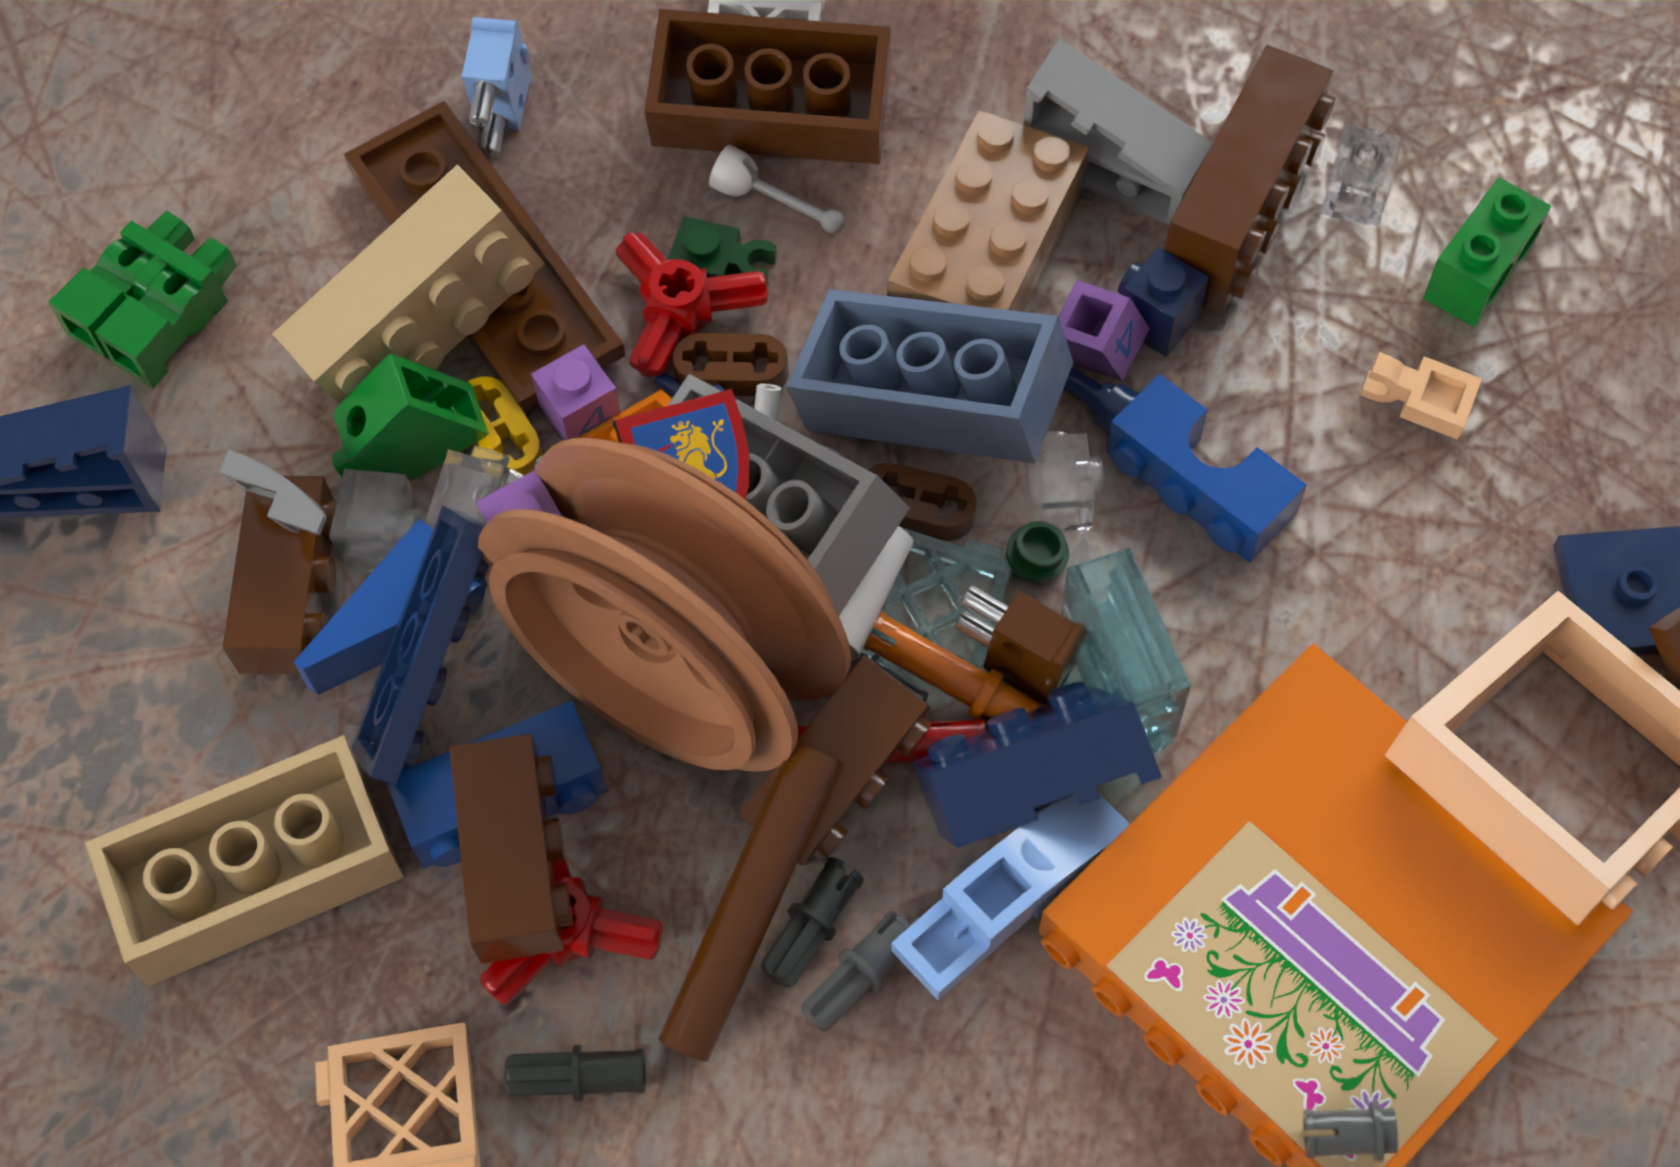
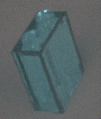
(1127, 642)

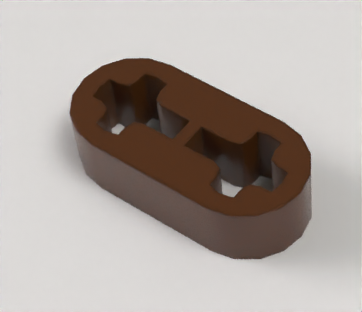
(732, 360)
(927, 493)

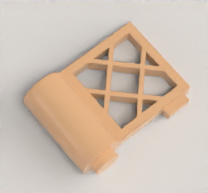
(334, 1091)

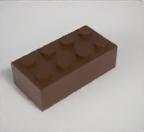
(769, 86)
(1251, 174)

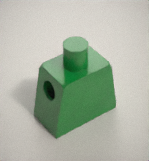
(405, 419)

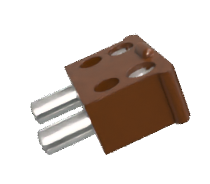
(1027, 645)

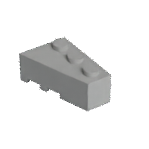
(1135, 146)

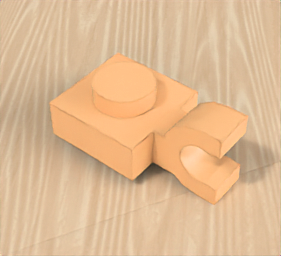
(1432, 394)

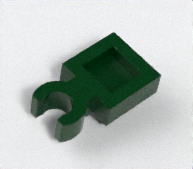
(719, 249)

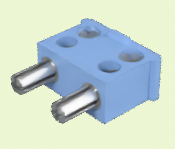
(496, 79)

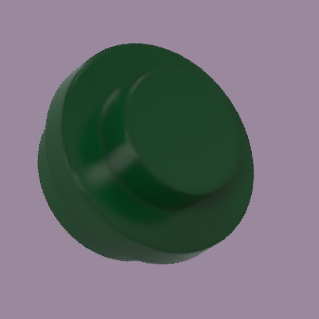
(1037, 552)

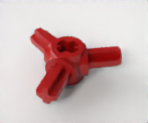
(679, 299)
(592, 930)

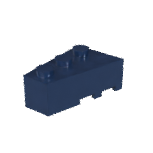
(81, 458)
(1033, 762)

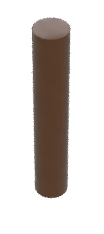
(749, 902)

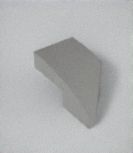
(290, 505)

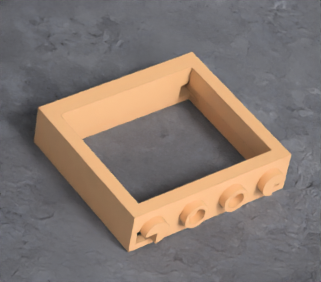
(1495, 807)

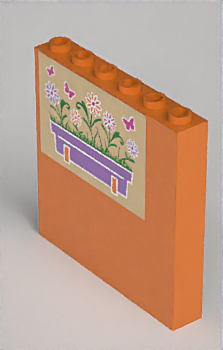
(1317, 926)

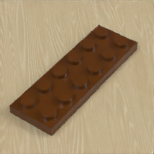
(531, 325)

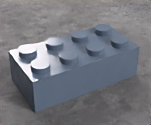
(931, 374)

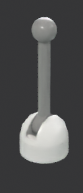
(737, 174)

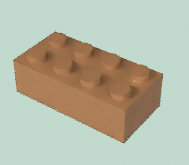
(992, 217)

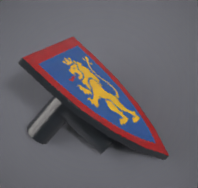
(698, 432)

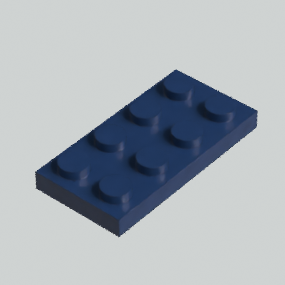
(413, 662)

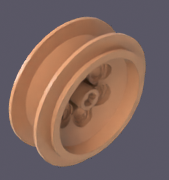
(666, 605)

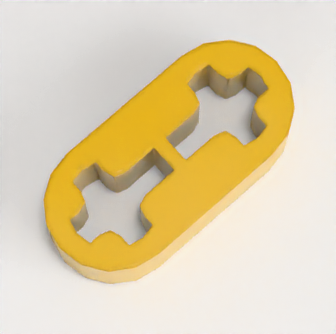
(510, 423)

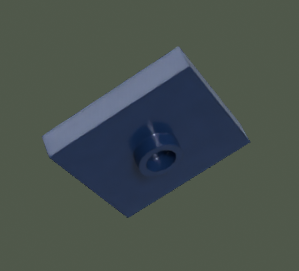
(1623, 580)

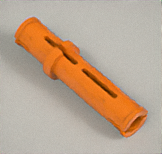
(946, 671)

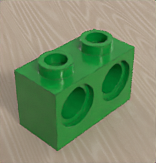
(1486, 252)

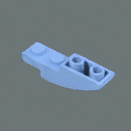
(1005, 891)

